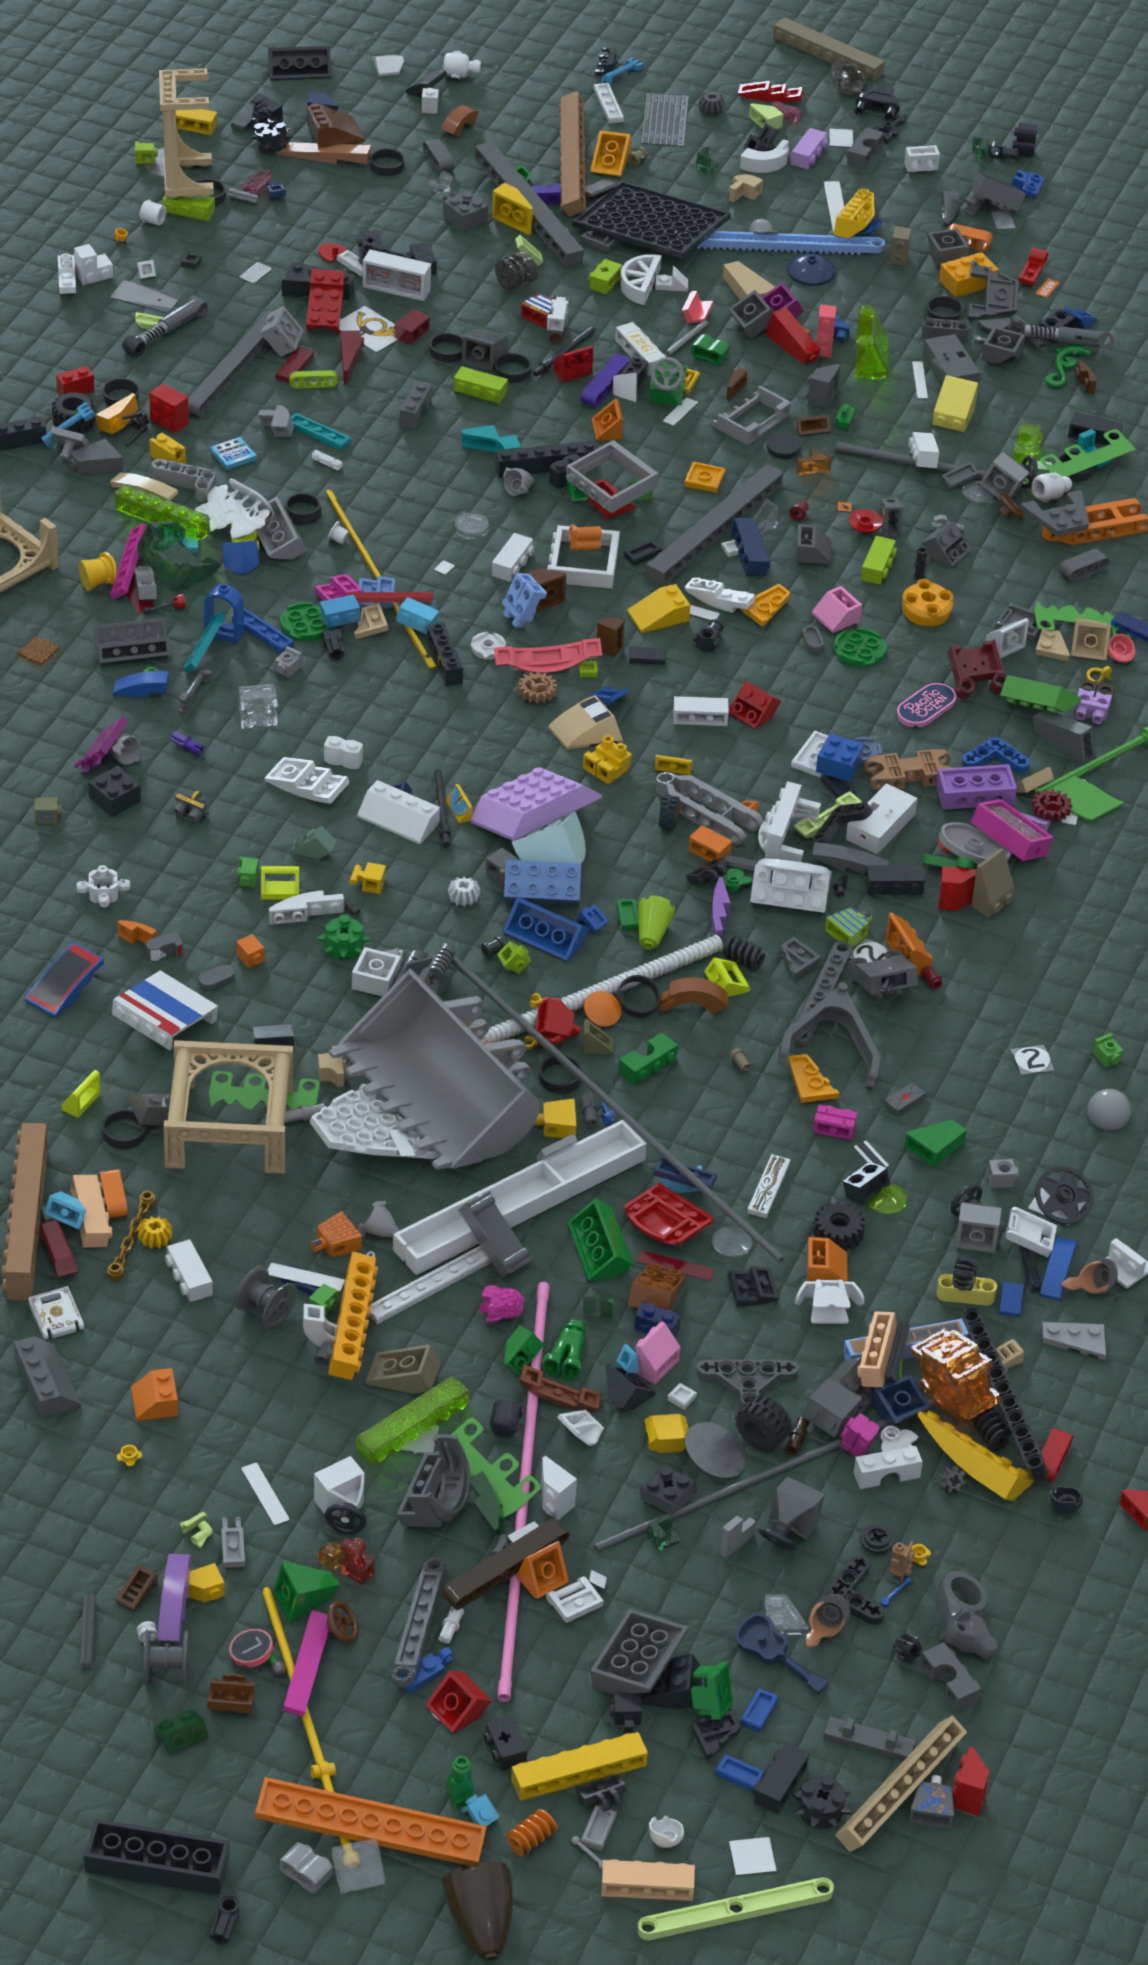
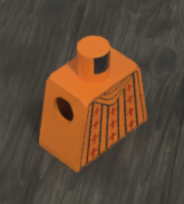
(337, 1236)

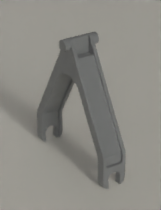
(841, 1009)

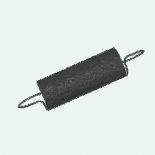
(352, 908)

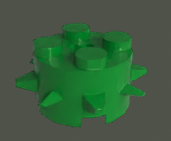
(344, 937)

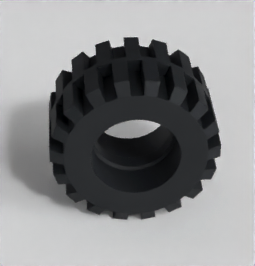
(66, 407)
(763, 1423)

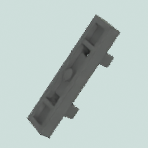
(868, 1738)

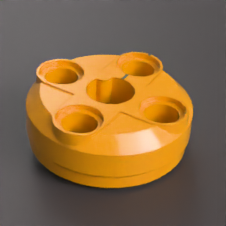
(927, 603)

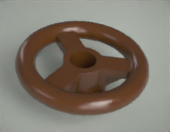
(1010, 507)
(338, 1623)

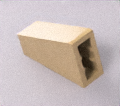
(744, 280)

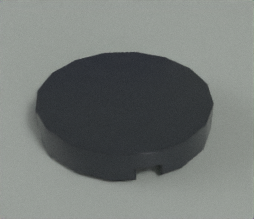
(783, 445)

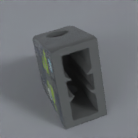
(891, 511)

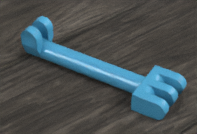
(630, 64)
(84, 412)

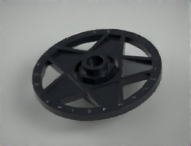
(1064, 1195)

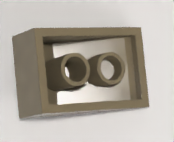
(993, 885)
(405, 1369)

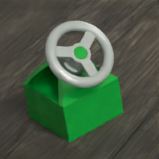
(667, 382)

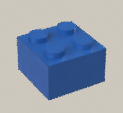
(839, 757)

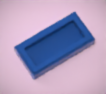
(759, 1710)
(739, 1772)

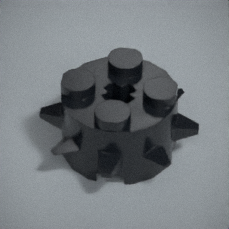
(271, 135)
(822, 1802)

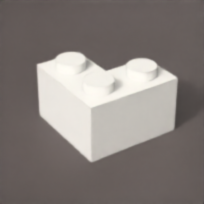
(90, 267)

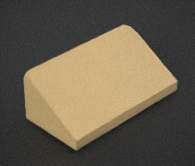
(1035, 780)

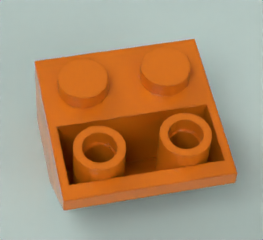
(825, 1260)

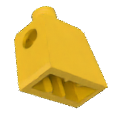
(558, 1118)

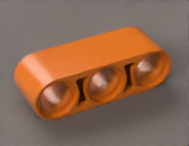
(975, 238)
(114, 1193)

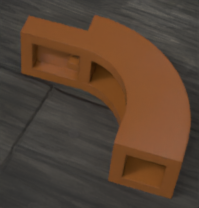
(694, 990)

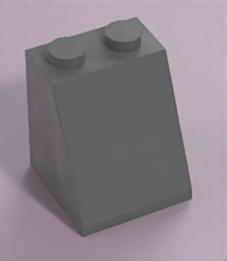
(482, 348)

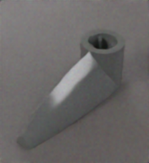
(949, 205)

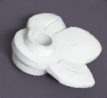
(896, 1439)

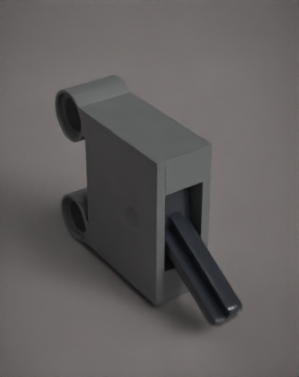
(884, 975)

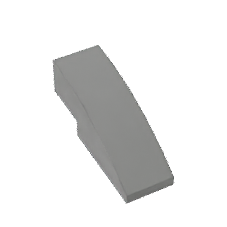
(145, 583)

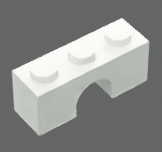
(873, 1467)

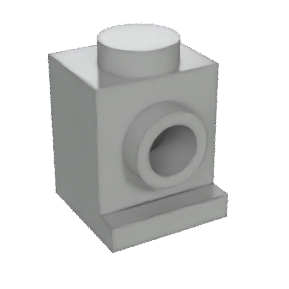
(288, 662)

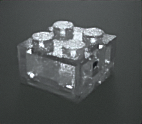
(257, 706)

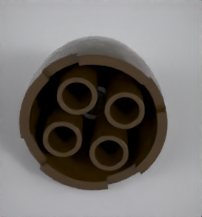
(481, 1906)

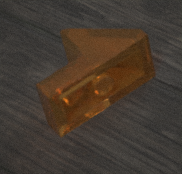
(814, 463)

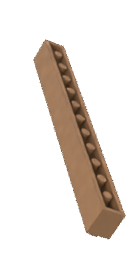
(572, 154)

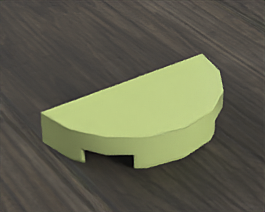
(146, 321)

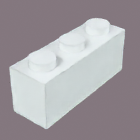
(924, 449)
(512, 557)
(700, 711)
(189, 1270)

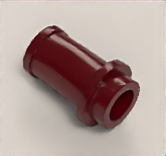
(934, 980)

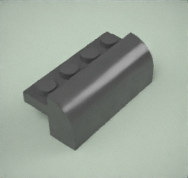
(131, 640)

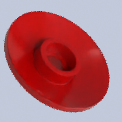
(865, 520)

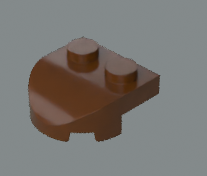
(231, 1694)

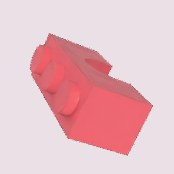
(825, 330)

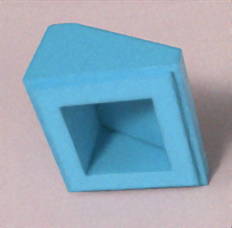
(628, 1360)

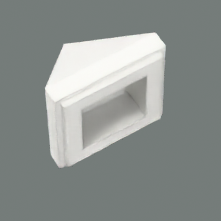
(146, 269)

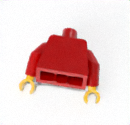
(553, 1021)

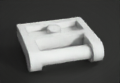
(576, 1604)

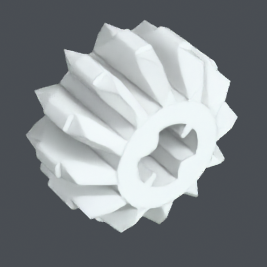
(464, 891)

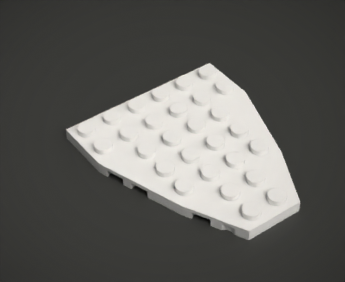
(359, 1126)

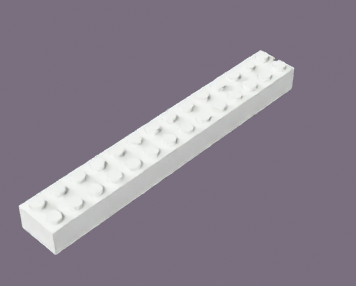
(523, 1194)

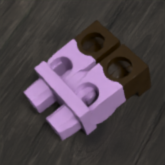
(1092, 706)

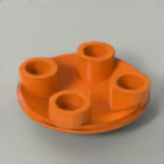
(602, 1009)

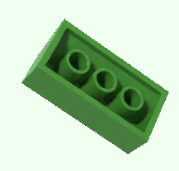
(1038, 695)

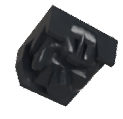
(264, 109)

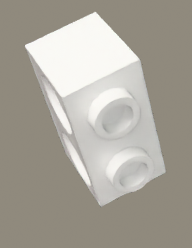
(922, 158)

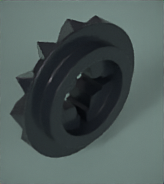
(879, 1532)

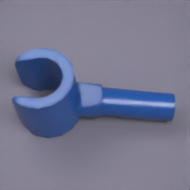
(608, 1115)

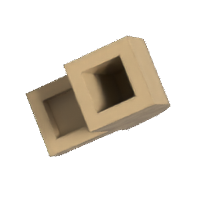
(746, 186)

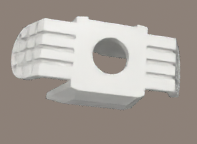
(828, 1301)

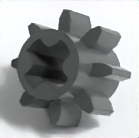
(953, 1483)

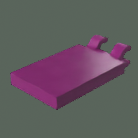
(102, 745)

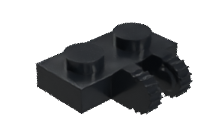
(709, 870)
(601, 1790)

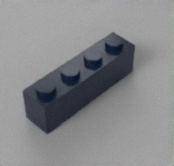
(750, 546)

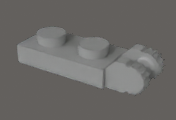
(233, 1544)

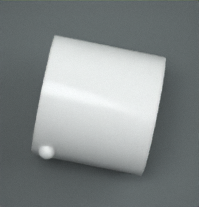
(152, 213)

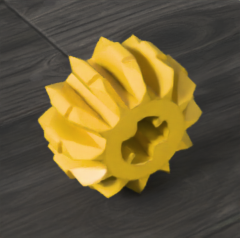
(155, 1232)

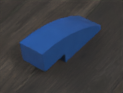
(142, 684)

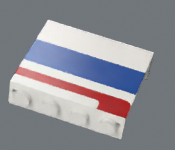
(162, 1008)

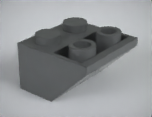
(947, 544)
(812, 545)
(848, 1376)

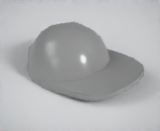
(761, 226)

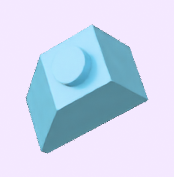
(65, 1209)

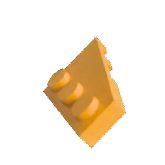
(767, 604)
(809, 1081)

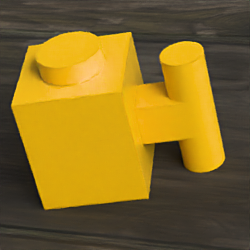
(372, 878)

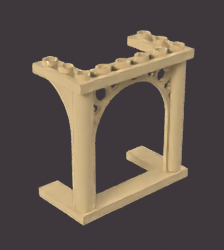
(176, 151)
(44, 551)
(271, 1135)

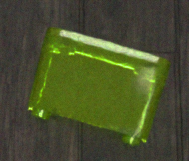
(872, 345)

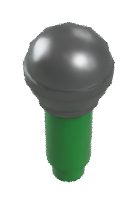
(277, 1668)

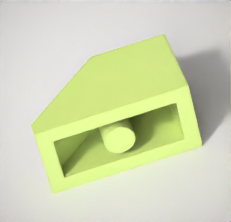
(766, 114)

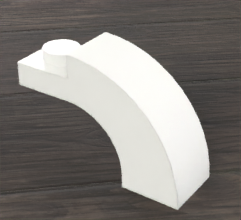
(316, 1326)

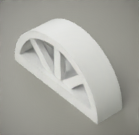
(651, 266)

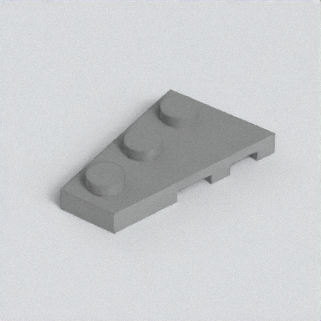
(1078, 1336)

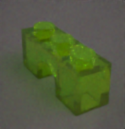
(1027, 442)

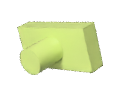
(523, 244)

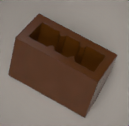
(611, 635)

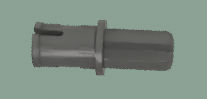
(589, 1110)

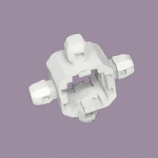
(101, 877)

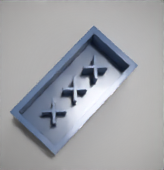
(542, 882)

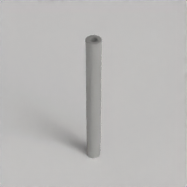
(686, 338)

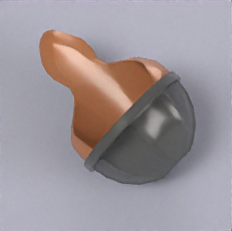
(1095, 1277)
(827, 1618)

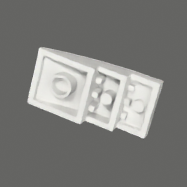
(306, 780)

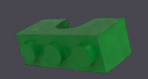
(660, 1052)

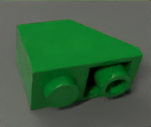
(521, 1349)

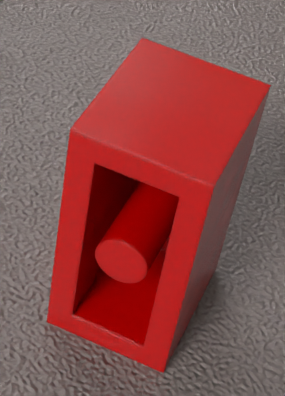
(76, 380)

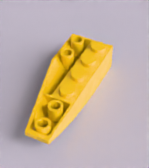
(855, 214)
(977, 1460)

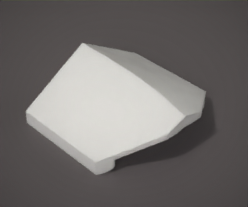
(388, 64)
(582, 1426)

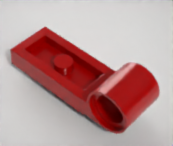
(1033, 267)

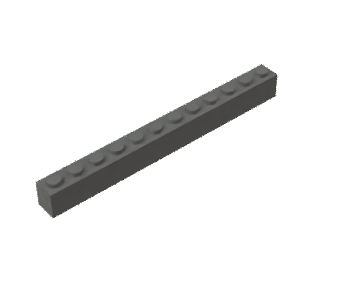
(544, 221)
(714, 525)

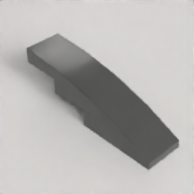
(845, 857)

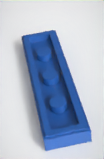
(265, 632)

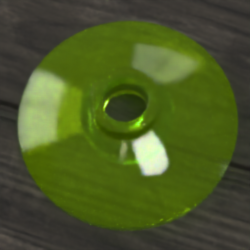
(889, 1200)

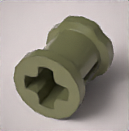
(638, 156)

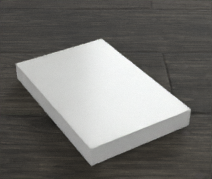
(807, 756)

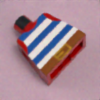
(537, 309)

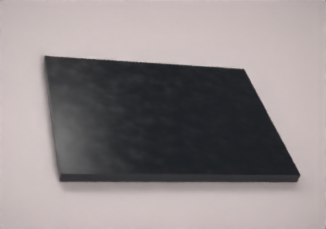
(651, 219)

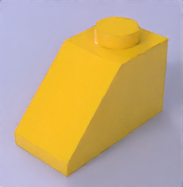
(206, 1584)

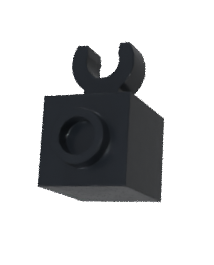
(626, 1710)

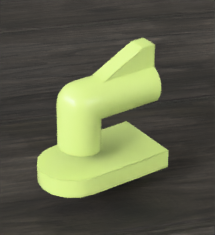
(199, 1520)

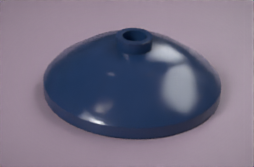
(811, 269)

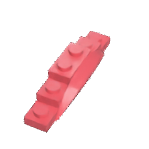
(549, 658)

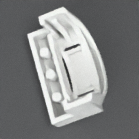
(777, 822)
(791, 884)

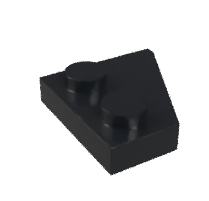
(715, 1734)

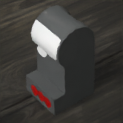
(164, 946)

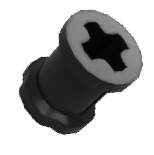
(488, 946)

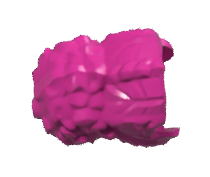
(501, 1303)

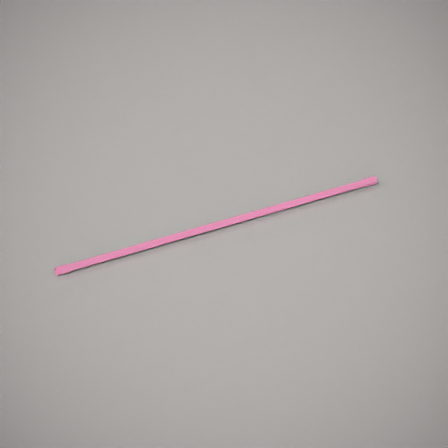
(505, 1682)

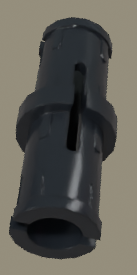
(920, 563)

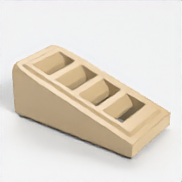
(1012, 1351)

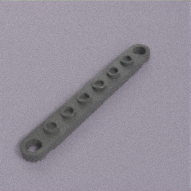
(826, 983)
(418, 1622)

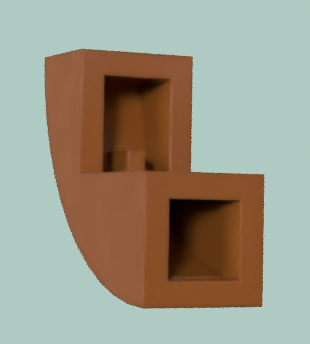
(457, 118)

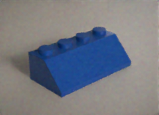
(545, 929)

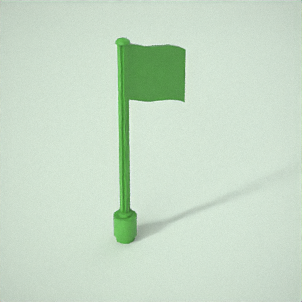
(1086, 799)

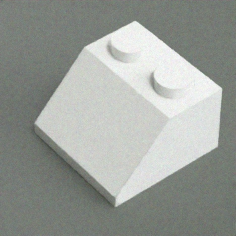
(1010, 637)
(557, 1489)

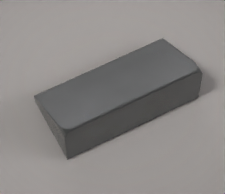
(599, 188)

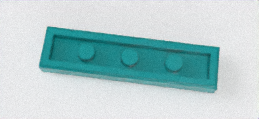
(320, 432)
(204, 642)

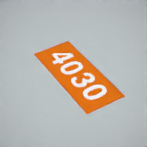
(1047, 288)

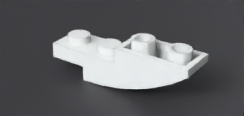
(66, 271)
(718, 597)
(303, 905)

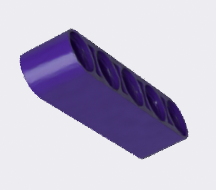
(602, 383)

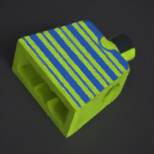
(848, 926)

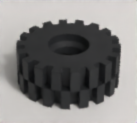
(845, 1236)

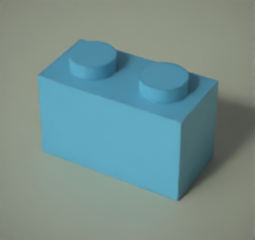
(416, 615)

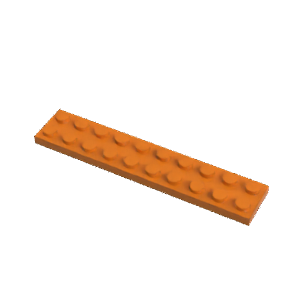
(367, 1819)

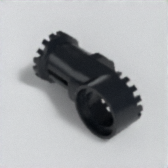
(1004, 152)

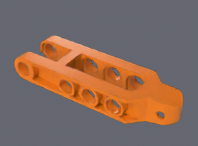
(1114, 514)

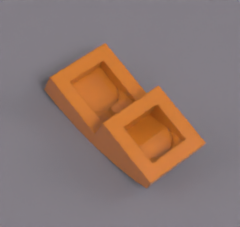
(135, 931)

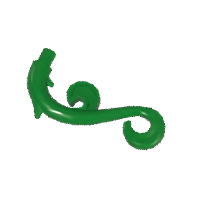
(1068, 364)

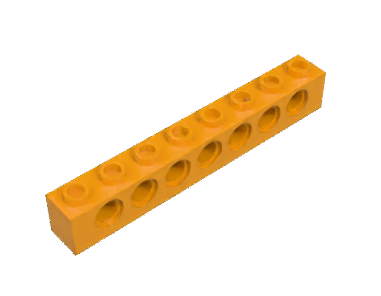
(352, 1316)

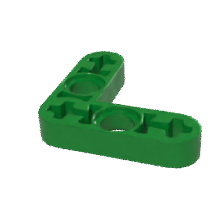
(940, 862)

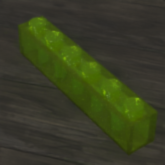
(157, 509)
(412, 1420)

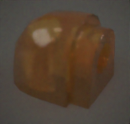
(331, 1554)

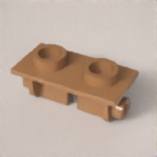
(901, 1559)

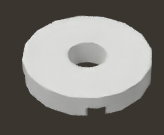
(486, 652)

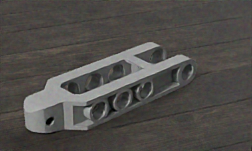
(698, 813)

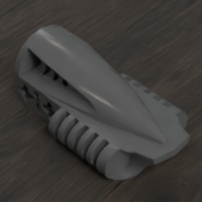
(428, 966)

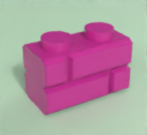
(835, 1122)
(858, 1435)

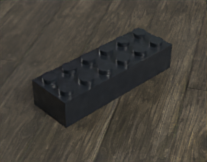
(157, 1856)

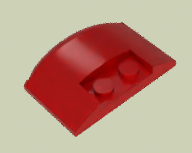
(666, 1216)

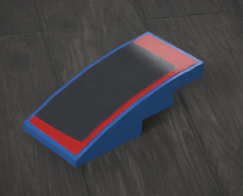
(64, 980)

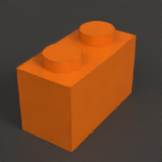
(709, 844)

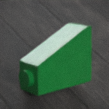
(936, 1141)

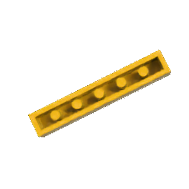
(579, 1766)

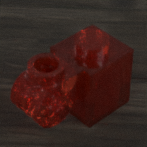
(355, 1562)

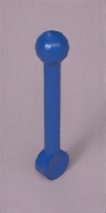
(885, 1601)

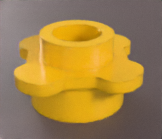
(129, 1455)
(921, 1554)

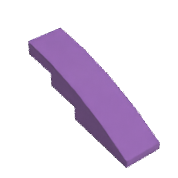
(720, 908)
(174, 1597)

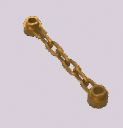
(115, 1271)

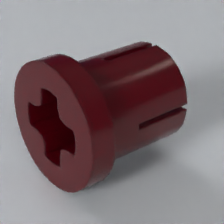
(799, 510)

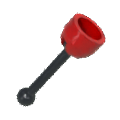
(178, 602)

